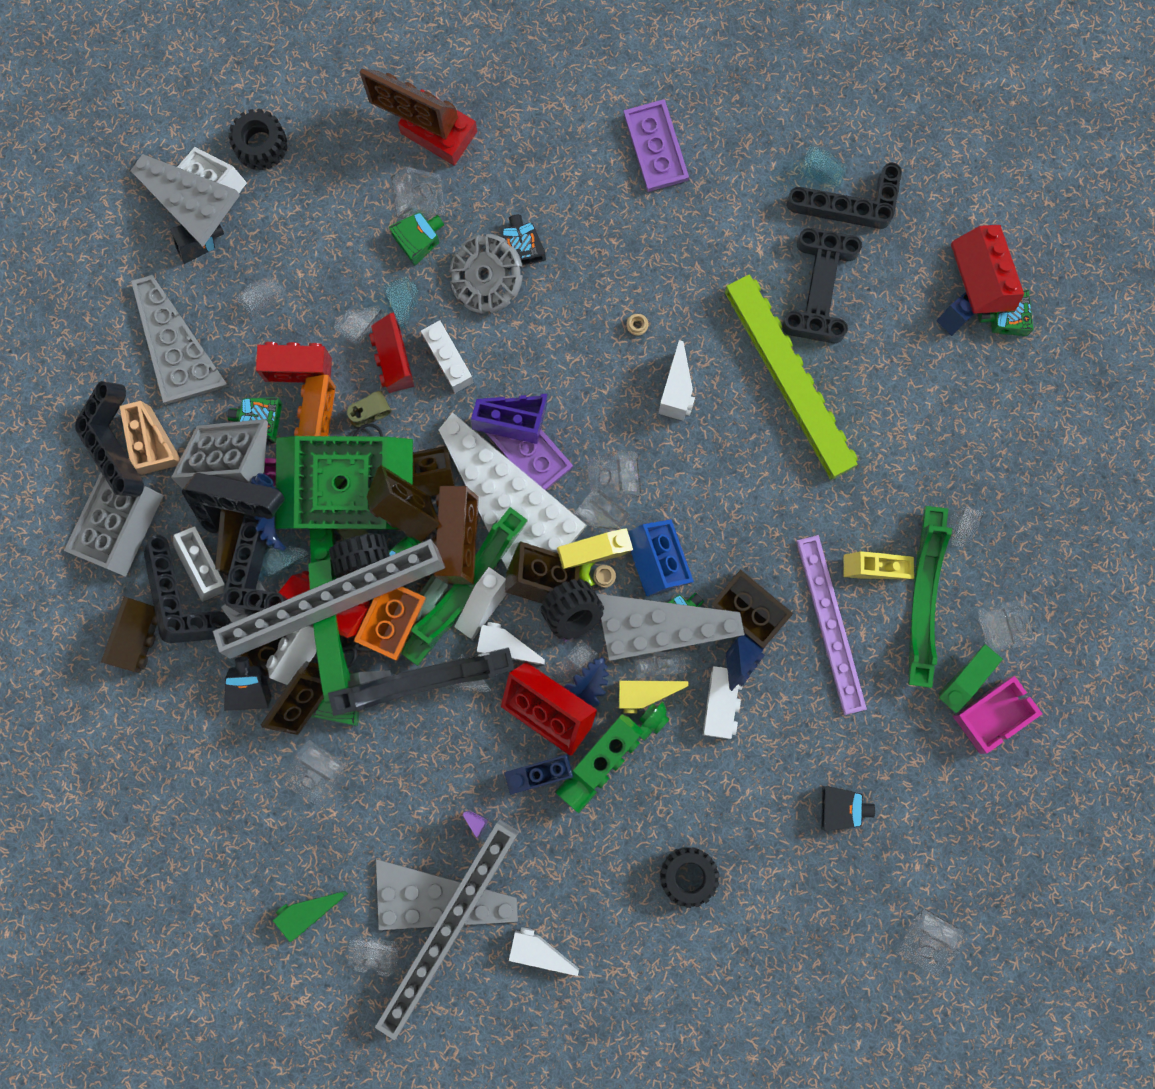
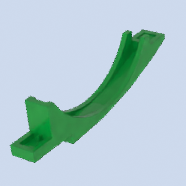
(929, 561)
(445, 613)
(330, 655)

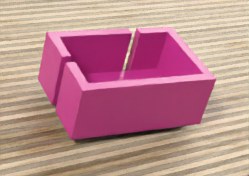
(997, 715)

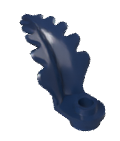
(264, 524)
(589, 685)

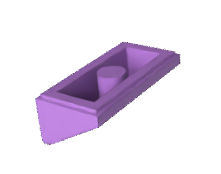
(475, 822)

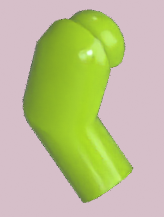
(584, 573)

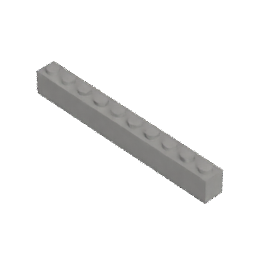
(328, 599)
(447, 929)

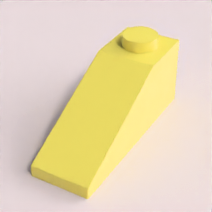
(595, 549)
(878, 566)
(641, 694)

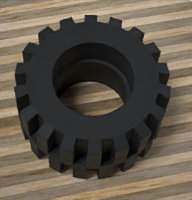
(255, 123)
(357, 553)
(572, 609)
(704, 891)

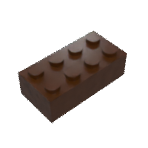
(457, 533)

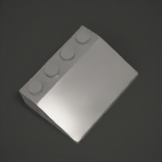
(224, 451)
(112, 527)

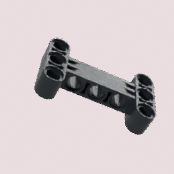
(822, 285)

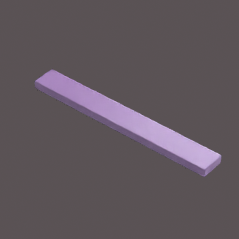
(831, 625)

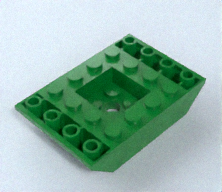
(308, 475)

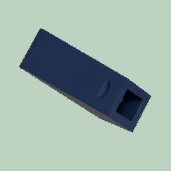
(956, 315)
(742, 660)
(538, 774)

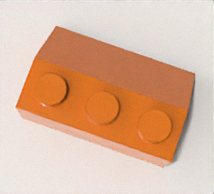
(316, 406)
(390, 621)

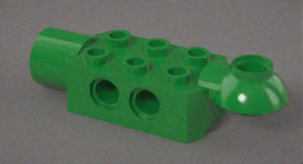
(580, 788)

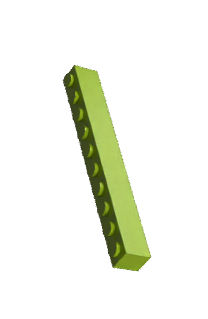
(790, 377)

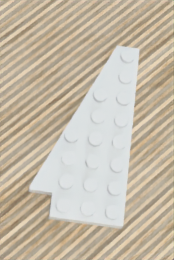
(505, 485)

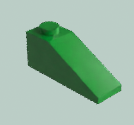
(969, 678)
(299, 916)

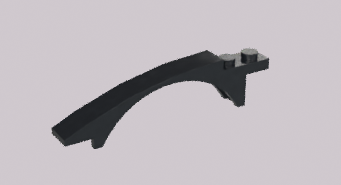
(420, 680)

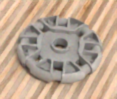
(497, 277)

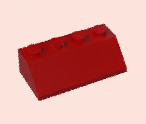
(987, 270)
(348, 620)
(547, 707)

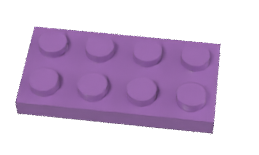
(656, 145)
(539, 461)

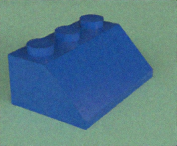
(659, 557)

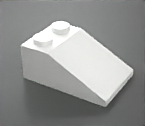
(212, 169)
(677, 394)

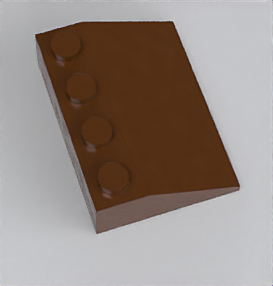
(409, 102)

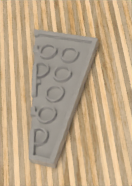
(191, 199)
(177, 356)
(648, 626)
(419, 898)

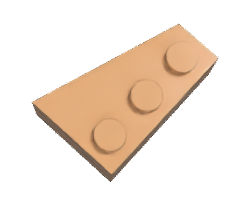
(146, 439)

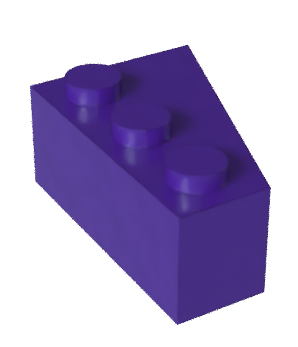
(510, 417)

